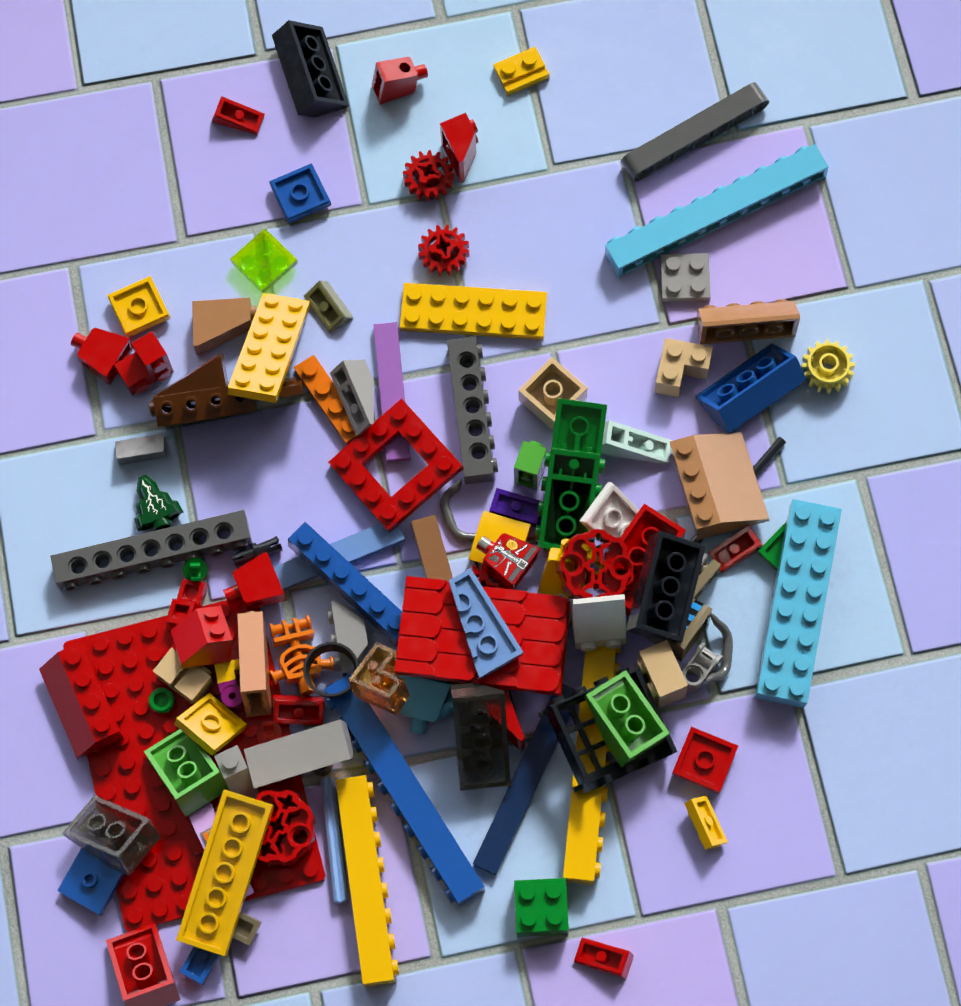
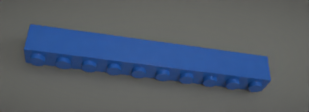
(407, 795)

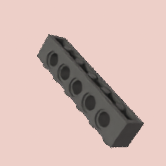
(474, 469)

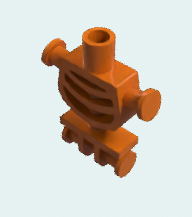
(297, 650)

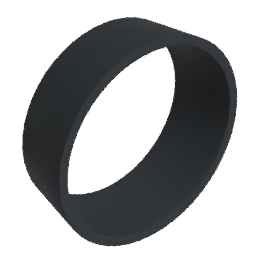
(323, 648)

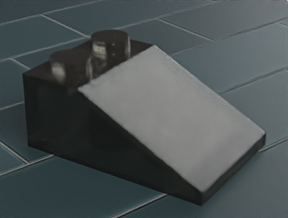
(113, 834)

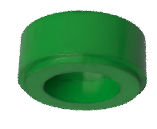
(161, 701)

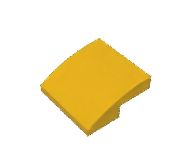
(492, 526)

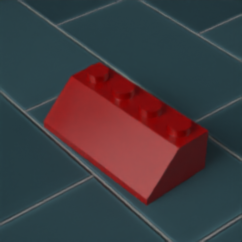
(636, 538)
(80, 701)

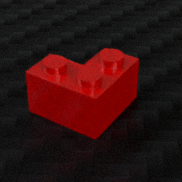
(145, 365)

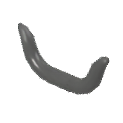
(448, 516)
(727, 651)

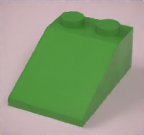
(625, 718)
(186, 771)

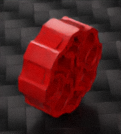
(574, 550)
(302, 821)

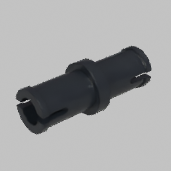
(256, 550)

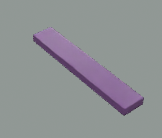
(390, 382)

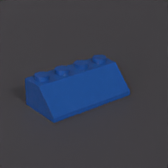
(751, 387)

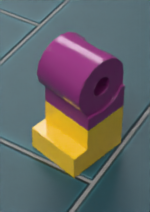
(228, 684)

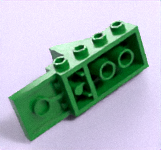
(572, 471)

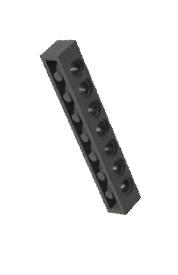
(138, 545)

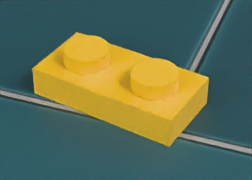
(705, 822)

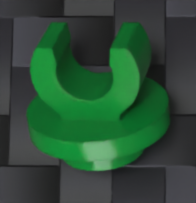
(195, 569)

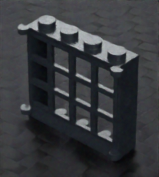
(613, 771)

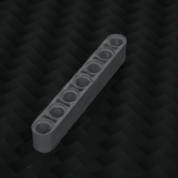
(694, 132)

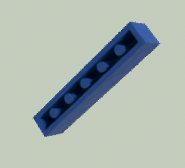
(347, 581)

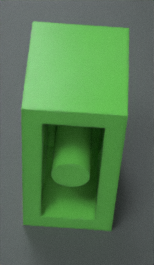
(530, 465)

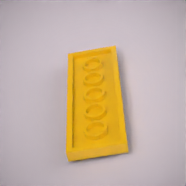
(473, 311)
(269, 348)
(225, 872)

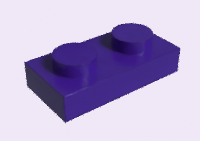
(515, 506)

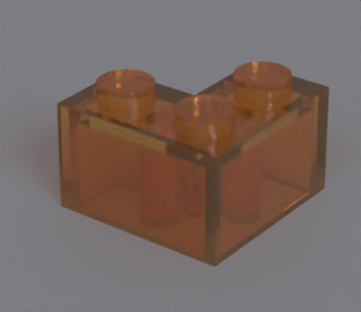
(377, 682)

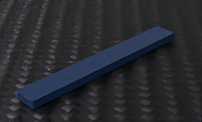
(520, 792)

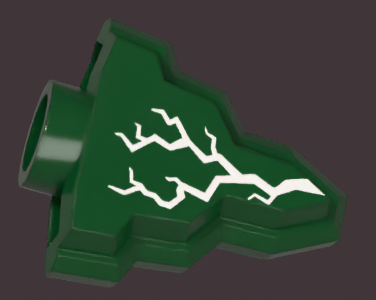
(154, 506)

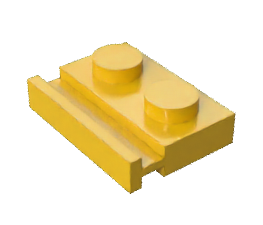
(521, 71)

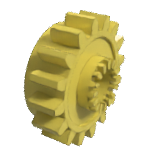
(828, 354)

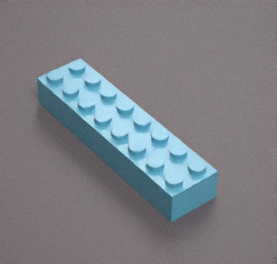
(798, 603)

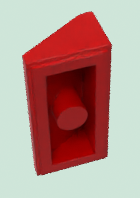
(297, 709)

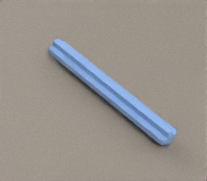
(334, 840)

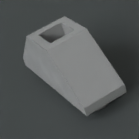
(350, 632)

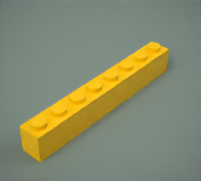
(365, 881)

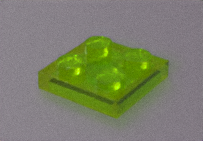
(264, 260)

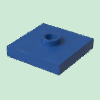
(300, 193)
(90, 882)

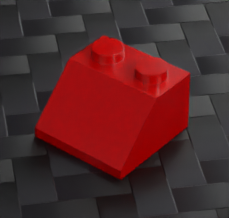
(459, 143)
(202, 638)

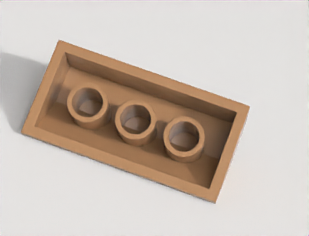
(747, 321)

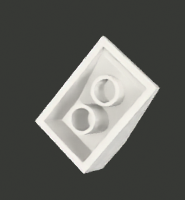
(599, 622)

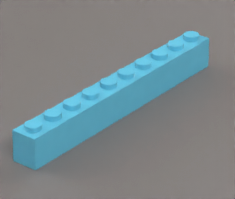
(715, 210)

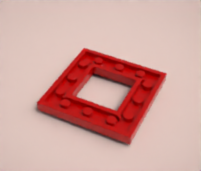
(395, 509)

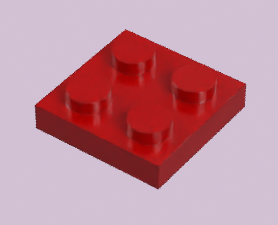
(705, 760)

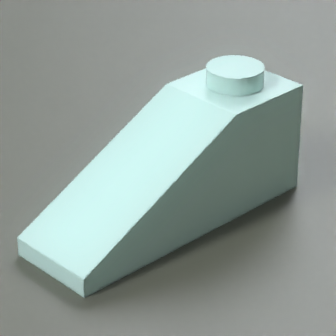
(634, 444)

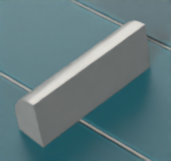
(299, 753)

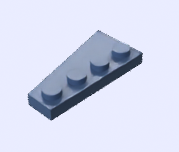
(485, 630)

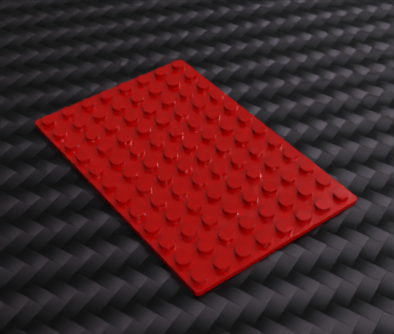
(124, 775)

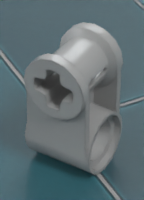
(702, 665)

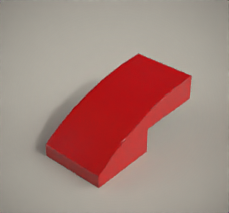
(189, 599)

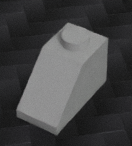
(236, 772)

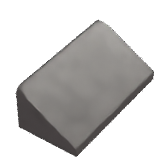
(140, 449)

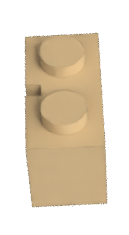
(188, 682)

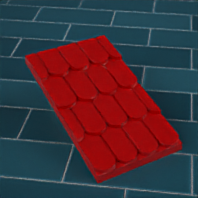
(436, 647)

